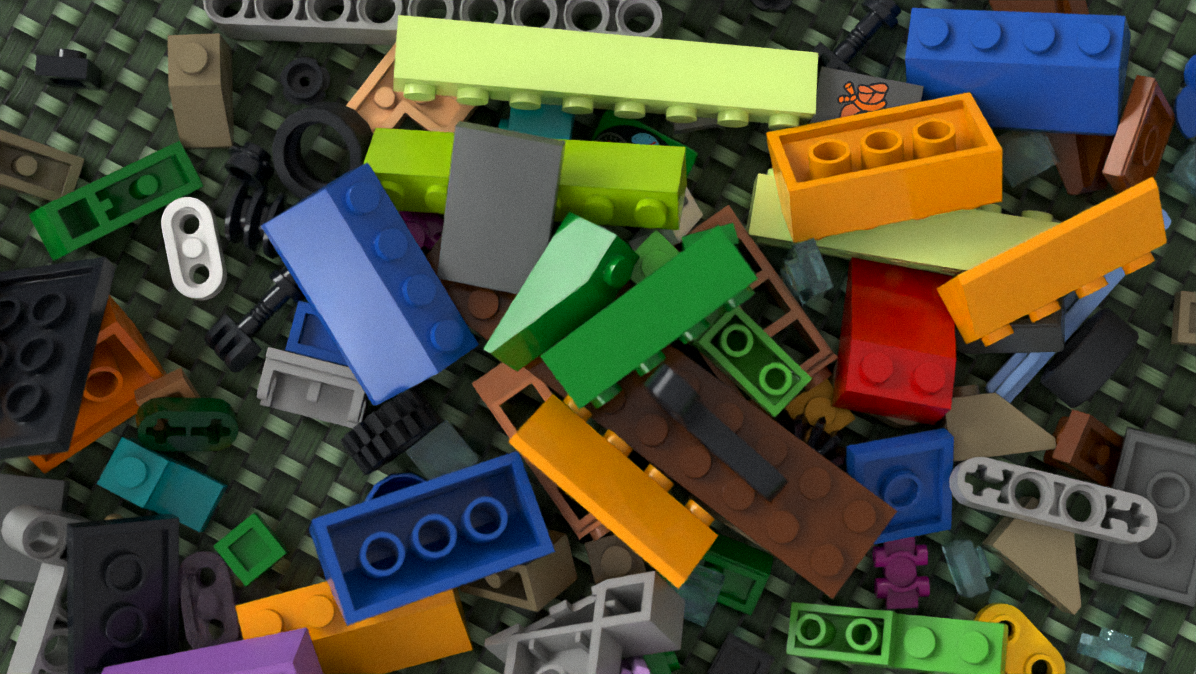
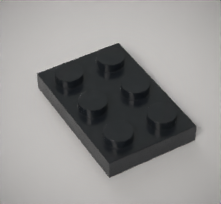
(122, 591)

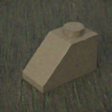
(201, 90)
(990, 426)
(1040, 557)
(531, 583)

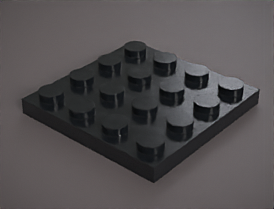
(47, 350)

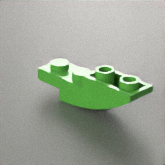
(734, 342)
(896, 640)

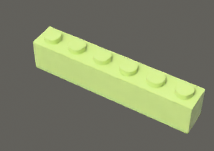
(938, 244)

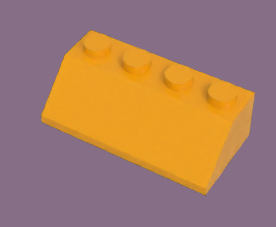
(885, 167)
(1056, 263)
(616, 490)
(377, 645)

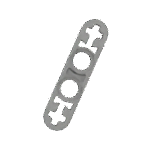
(1053, 496)

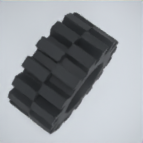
(390, 430)

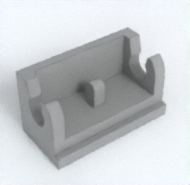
(311, 388)

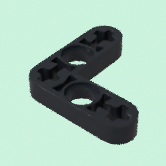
(688, 410)

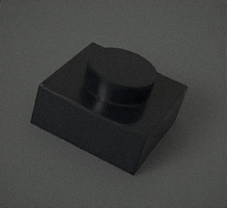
(68, 70)

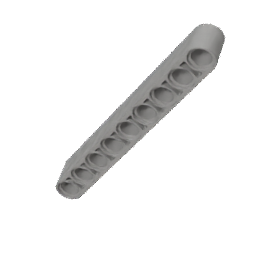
(356, 25)

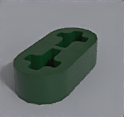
(186, 424)

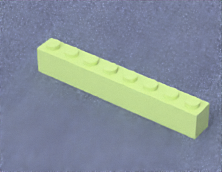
(604, 73)

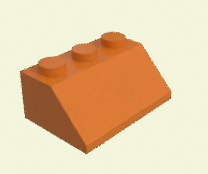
(118, 368)

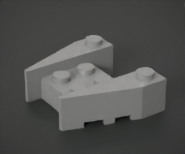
(591, 636)

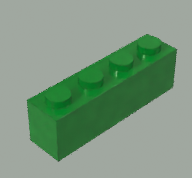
(650, 317)

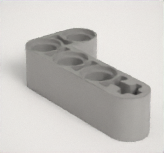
(45, 613)

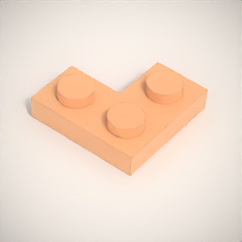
(388, 109)

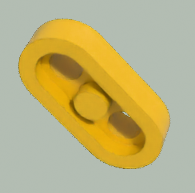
(1025, 641)

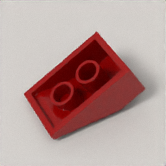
(895, 344)

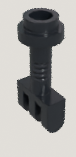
(878, 14)
(234, 340)

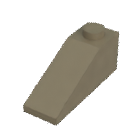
(37, 168)

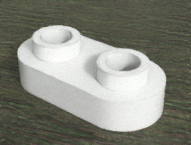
(194, 250)

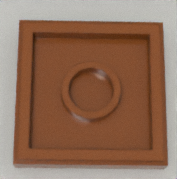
(1140, 136)

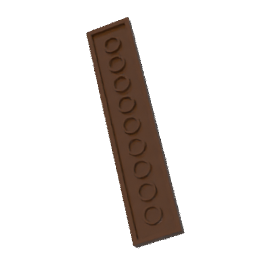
(814, 525)

